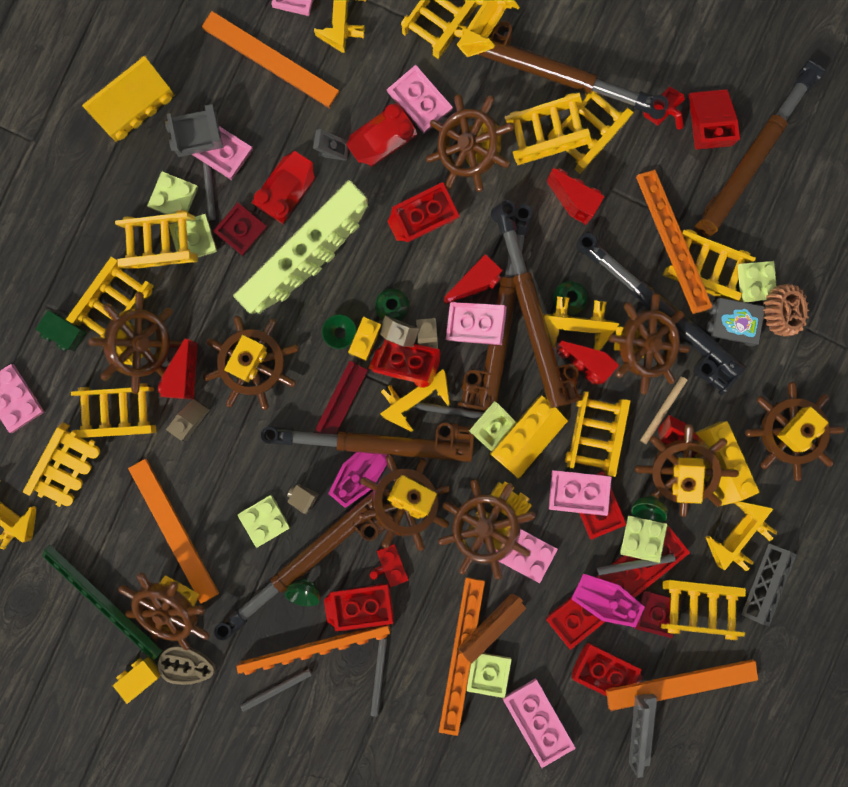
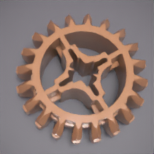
(786, 310)

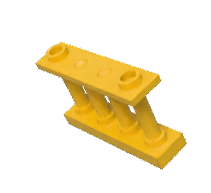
(440, 43)
(606, 131)
(560, 142)
(166, 256)
(101, 285)
(712, 285)
(105, 428)
(612, 446)
(713, 593)

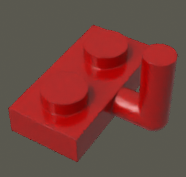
(674, 98)
(391, 566)

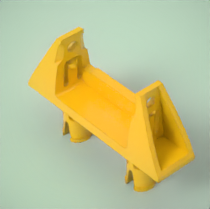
(341, 30)
(475, 36)
(596, 323)
(399, 405)
(16, 526)
(740, 535)

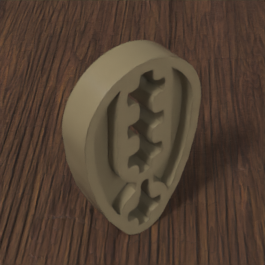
(181, 676)

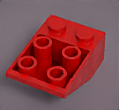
(713, 119)
(575, 197)
(592, 362)

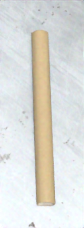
(663, 410)

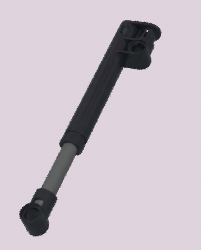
(721, 364)

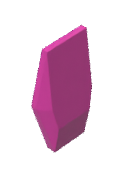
(347, 484)
(607, 601)

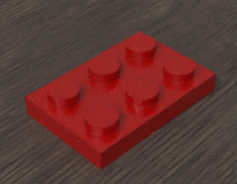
(601, 524)

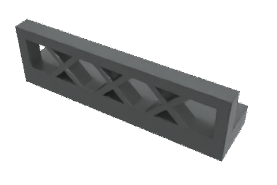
(775, 588)
(642, 732)

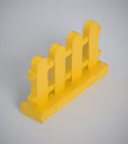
(63, 457)

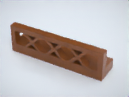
(492, 628)

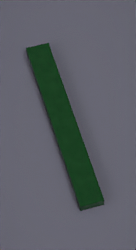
(101, 603)

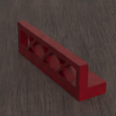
(341, 398)

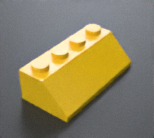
(529, 437)
(730, 457)

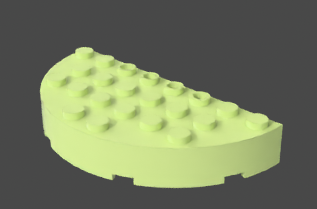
(305, 251)

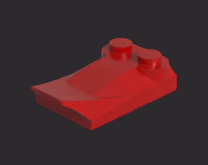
(381, 136)
(285, 187)
(422, 214)
(407, 363)
(359, 607)
(603, 670)

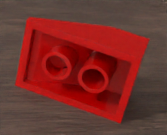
(478, 279)
(180, 374)

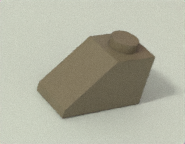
(398, 332)
(427, 332)
(187, 420)
(302, 498)

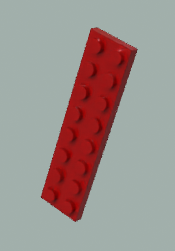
(575, 623)

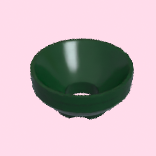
(582, 297)
(398, 313)
(332, 324)
(650, 509)
(303, 593)

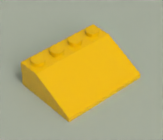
(129, 99)

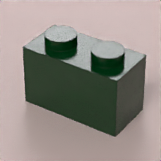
(60, 330)

